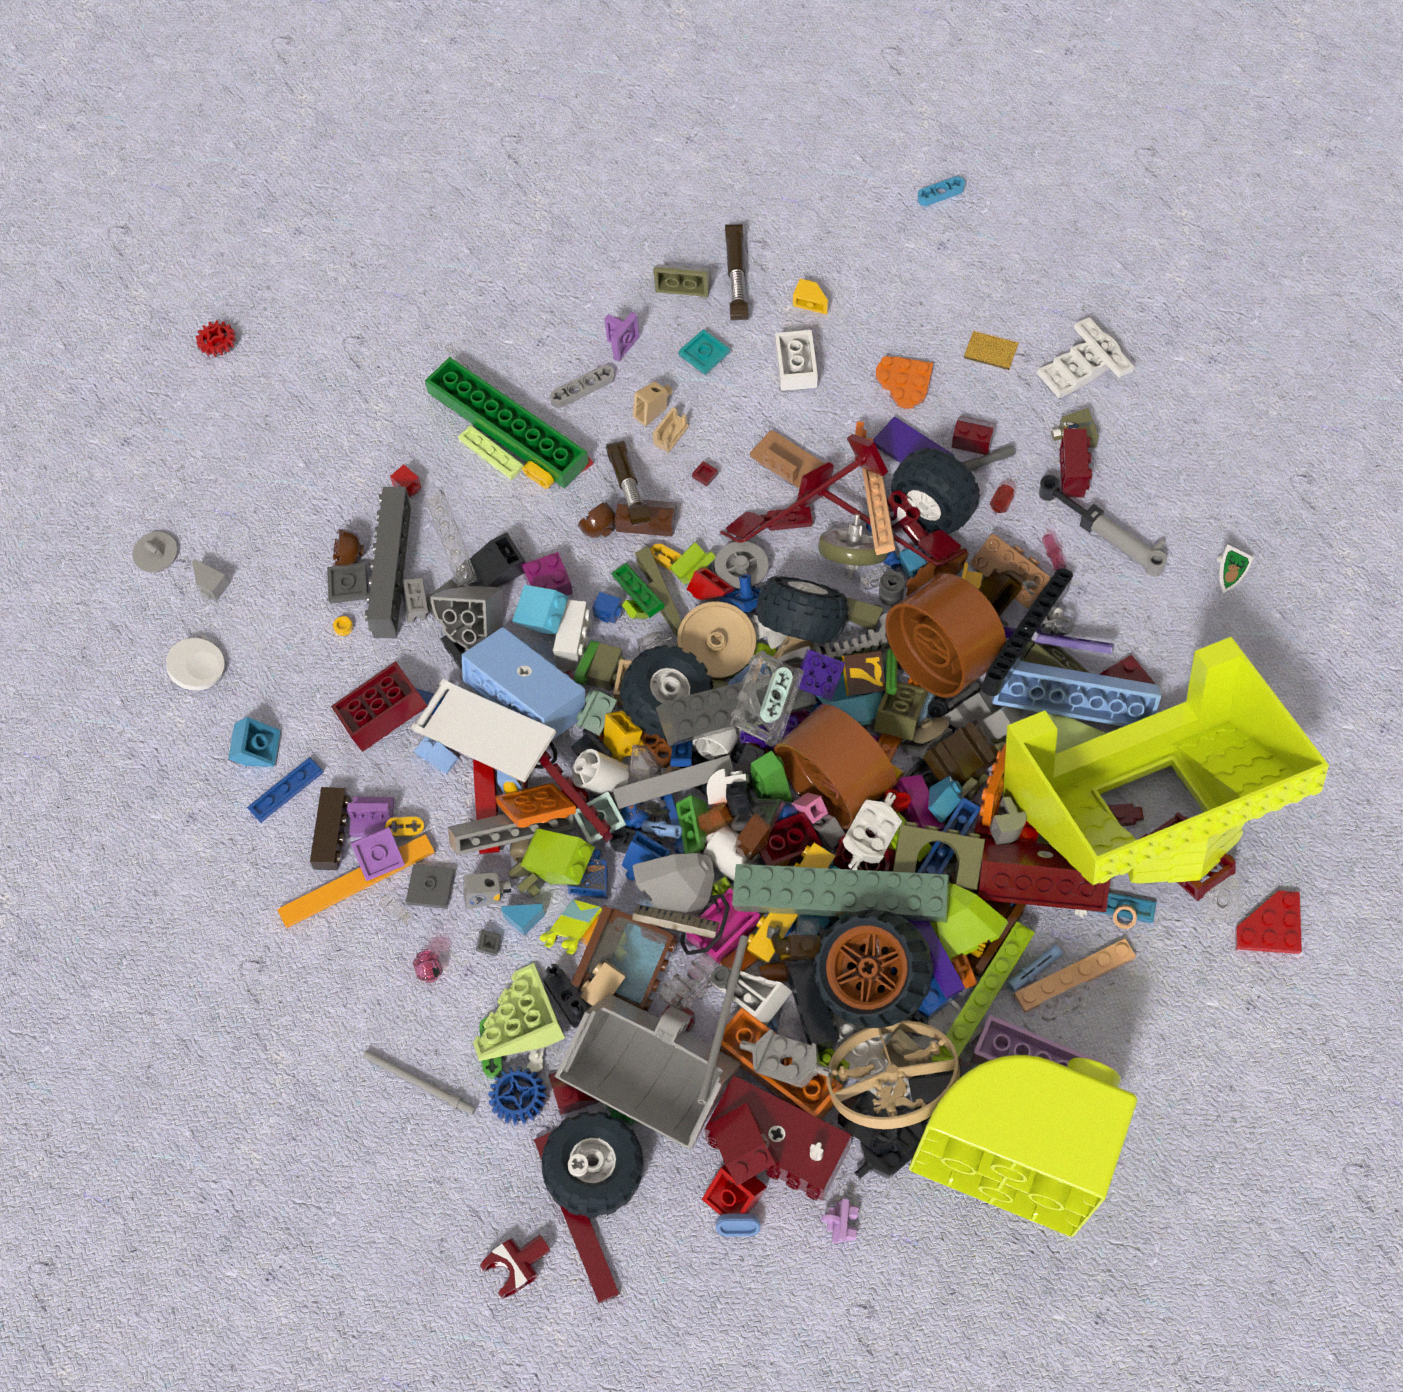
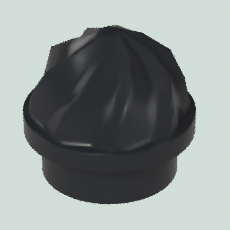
(937, 708)

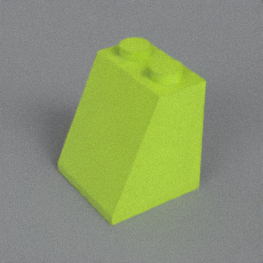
(557, 857)

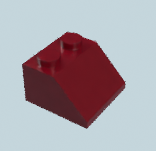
(973, 435)

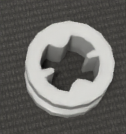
(578, 1158)

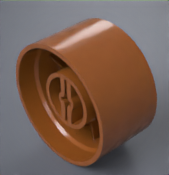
(945, 634)
(836, 760)

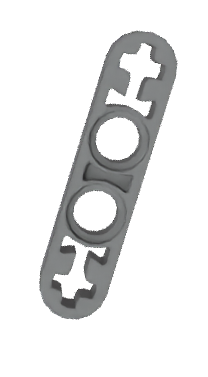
(580, 383)

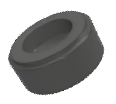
(720, 976)

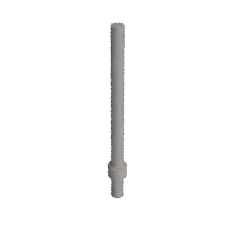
(454, 1100)

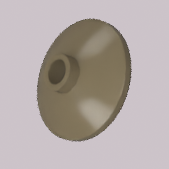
(930, 729)

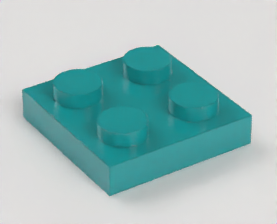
(704, 352)

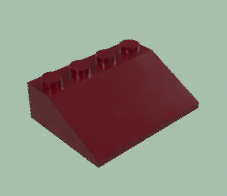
(379, 706)

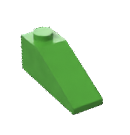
(692, 835)

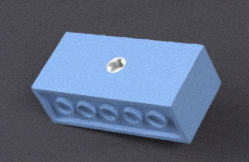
(522, 681)

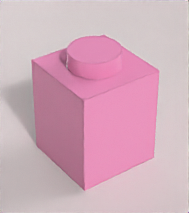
(812, 806)

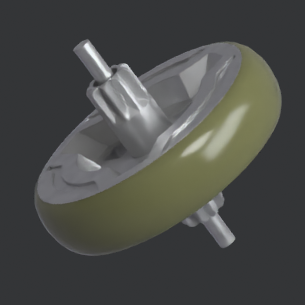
(850, 547)

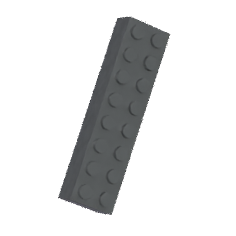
(388, 562)
(711, 712)

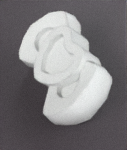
(536, 1060)

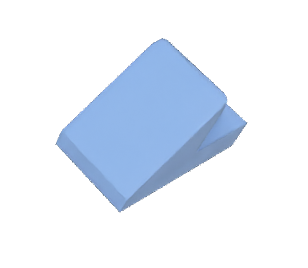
(436, 754)

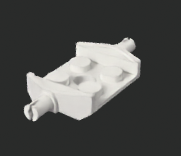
(882, 821)

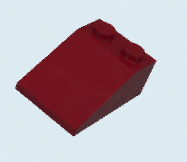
(789, 841)
(743, 1144)

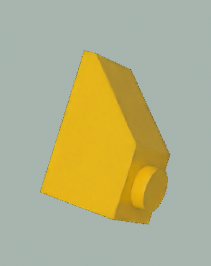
(810, 297)

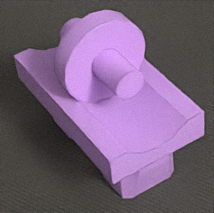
(837, 1221)

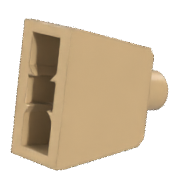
(650, 402)

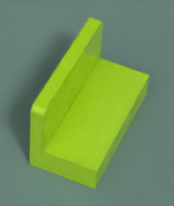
(690, 561)

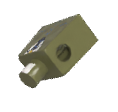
(1077, 420)

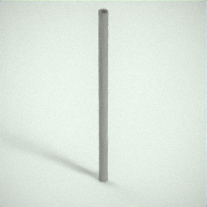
(717, 1041)

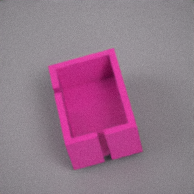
(737, 924)

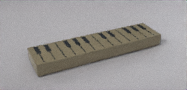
(675, 921)

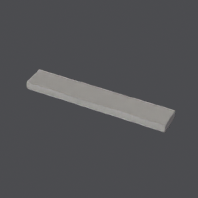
(670, 782)

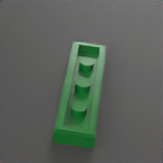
(638, 590)

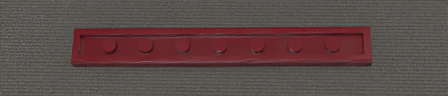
(587, 1247)

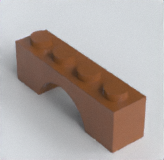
(930, 571)

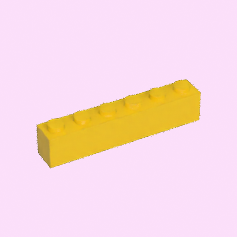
(759, 944)

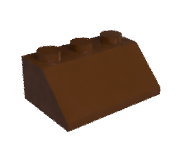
(661, 515)

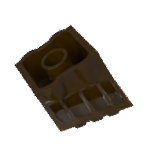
(963, 754)

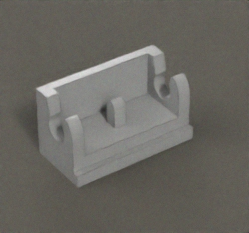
(414, 599)

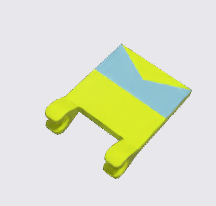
(572, 925)

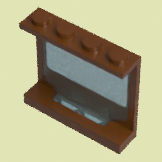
(633, 948)

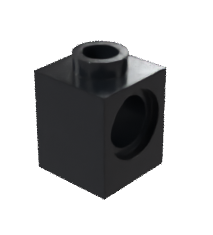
(739, 798)

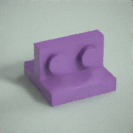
(621, 334)
(369, 814)
(377, 853)

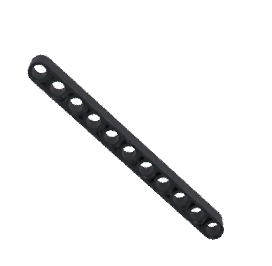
(1026, 632)

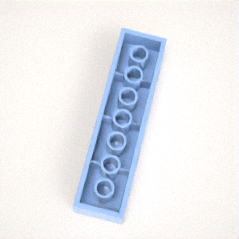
(1079, 694)

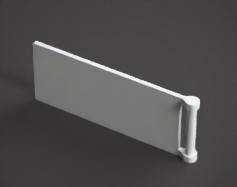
(485, 731)

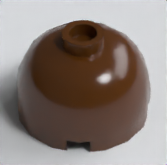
(598, 521)
(347, 548)

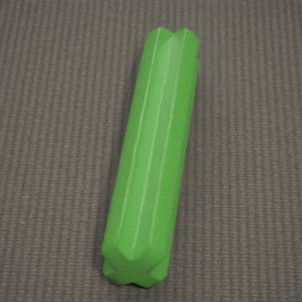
(891, 673)

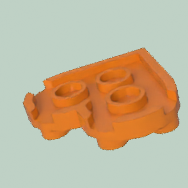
(905, 379)

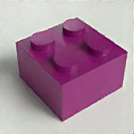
(548, 573)

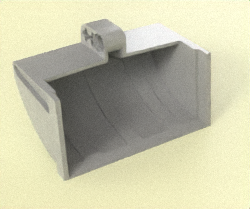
(645, 1067)

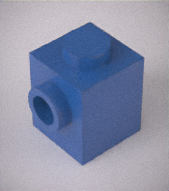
(607, 608)

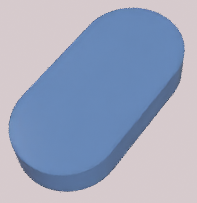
(738, 1225)

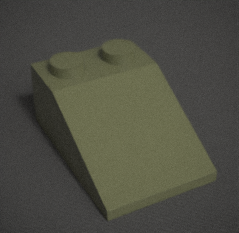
(901, 712)

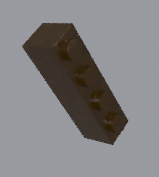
(329, 829)

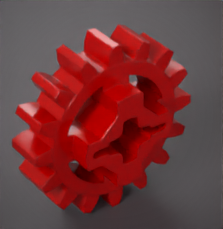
(215, 338)

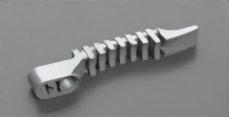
(865, 645)

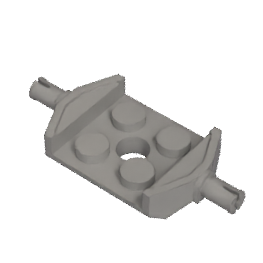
(773, 1048)

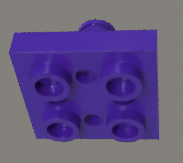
(815, 674)

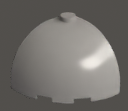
(469, 613)

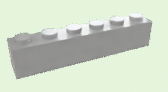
(498, 831)

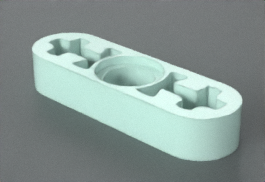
(769, 700)

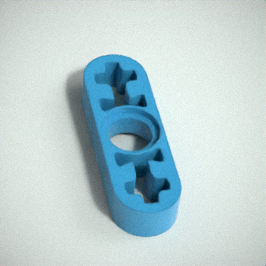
(934, 196)

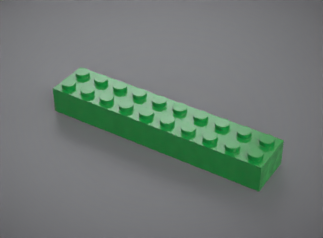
(506, 421)

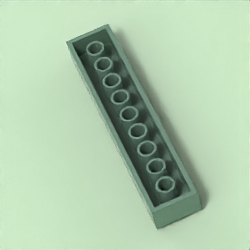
(840, 892)

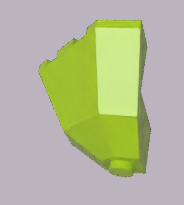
(968, 923)

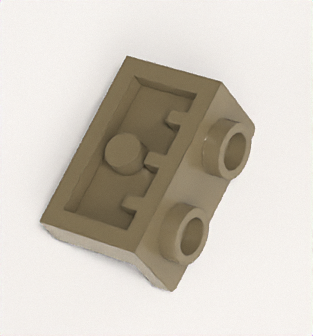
(899, 1046)

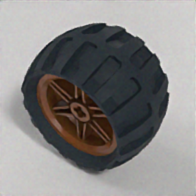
(902, 991)

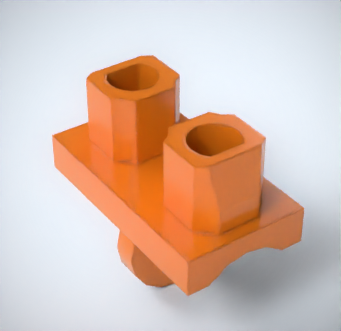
(964, 970)

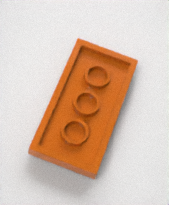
(995, 789)

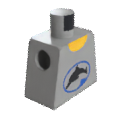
(483, 889)

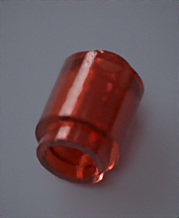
(1002, 498)

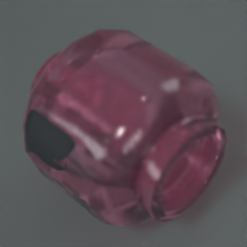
(427, 966)

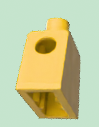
(620, 734)

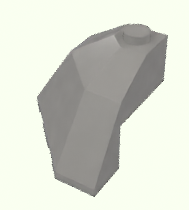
(990, 716)
(677, 882)

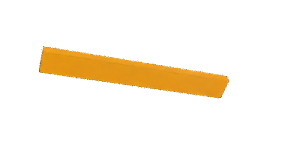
(349, 885)

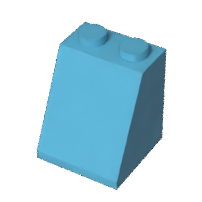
(540, 609)

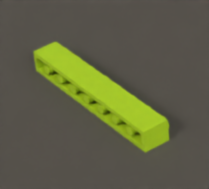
(986, 991)

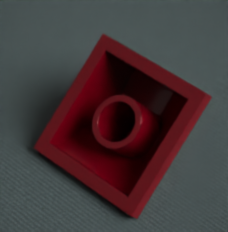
(568, 1097)

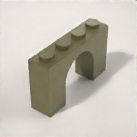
(966, 848)

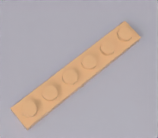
(1079, 972)

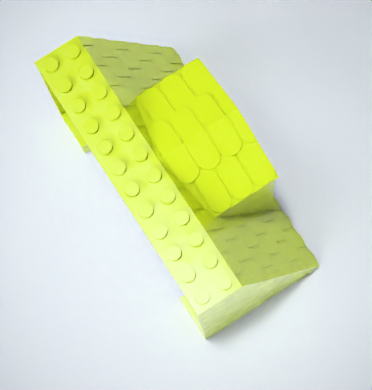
(1227, 745)

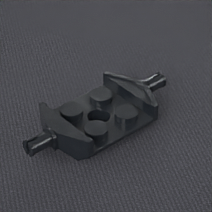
(876, 1139)
(890, 1162)

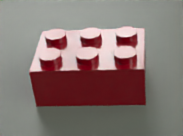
(1075, 462)

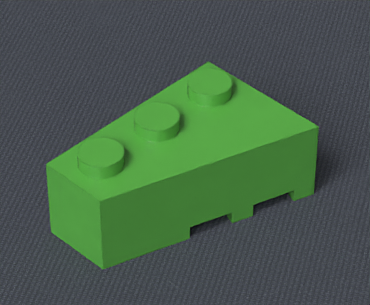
(770, 778)

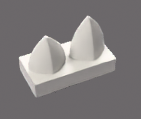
(774, 638)

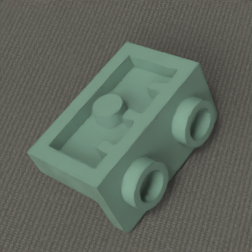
(594, 713)

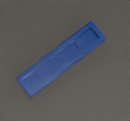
(285, 789)

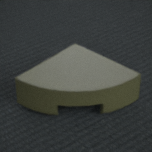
(518, 871)

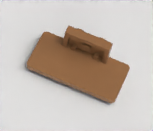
(784, 458)
(1000, 556)

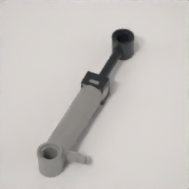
(1095, 521)

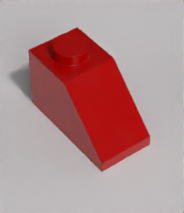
(708, 585)

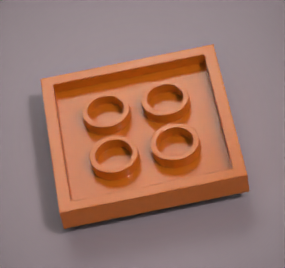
(535, 805)

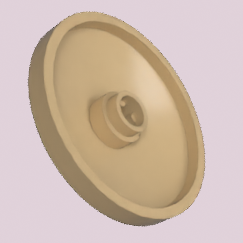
(718, 637)

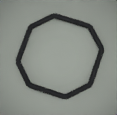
(719, 934)

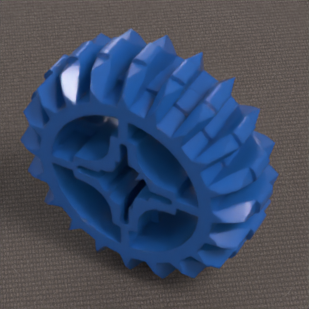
(525, 1094)

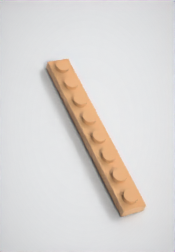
(878, 512)

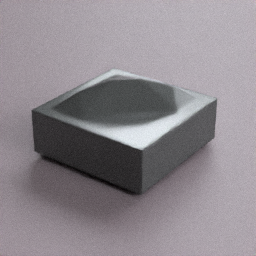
(488, 942)

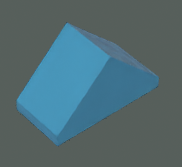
(523, 916)

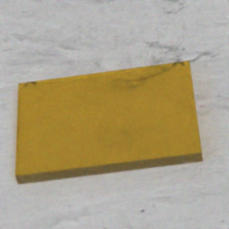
(991, 350)

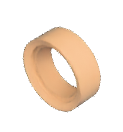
(1124, 925)

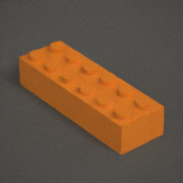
(812, 1098)

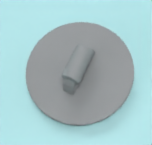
(154, 552)

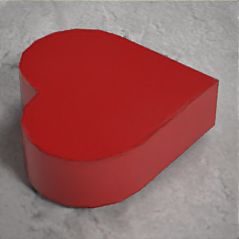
(901, 801)

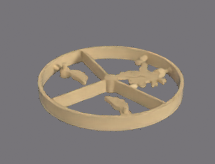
(892, 1074)

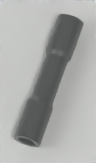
(997, 455)

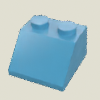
(254, 743)

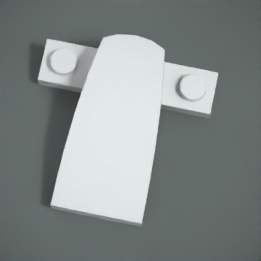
(1085, 361)

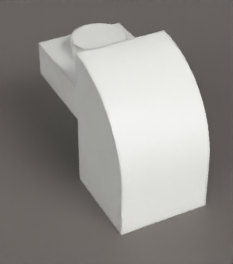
(717, 785)

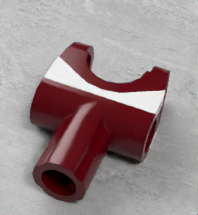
(905, 517)
(518, 1262)

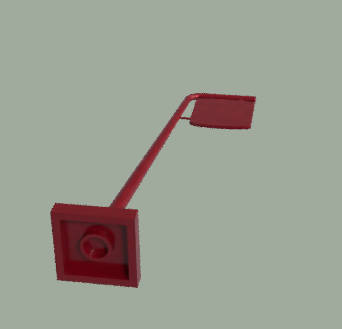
(866, 457)
(936, 544)

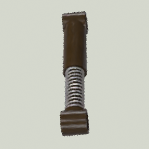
(736, 271)
(628, 482)

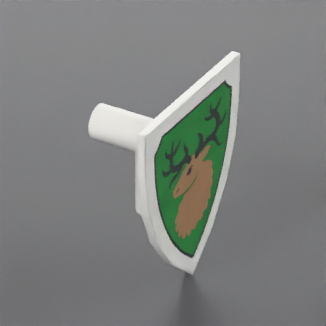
(1233, 567)

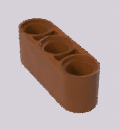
(658, 748)

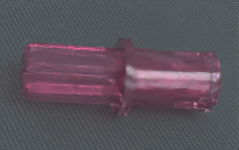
(1053, 551)

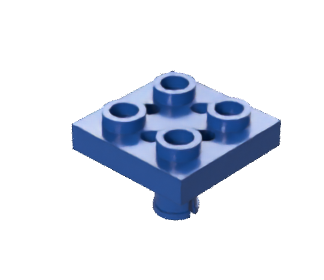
(745, 597)

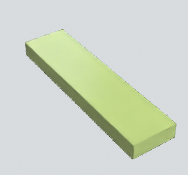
(491, 452)

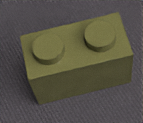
(605, 666)

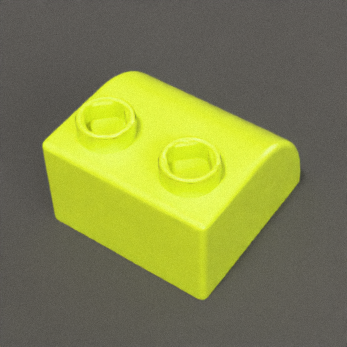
(1030, 1137)

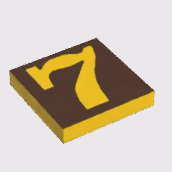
(863, 673)

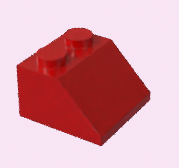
(729, 1198)

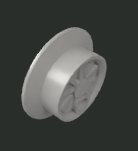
(741, 559)

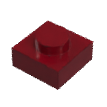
(705, 473)

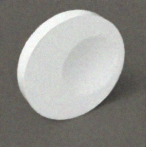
(195, 664)

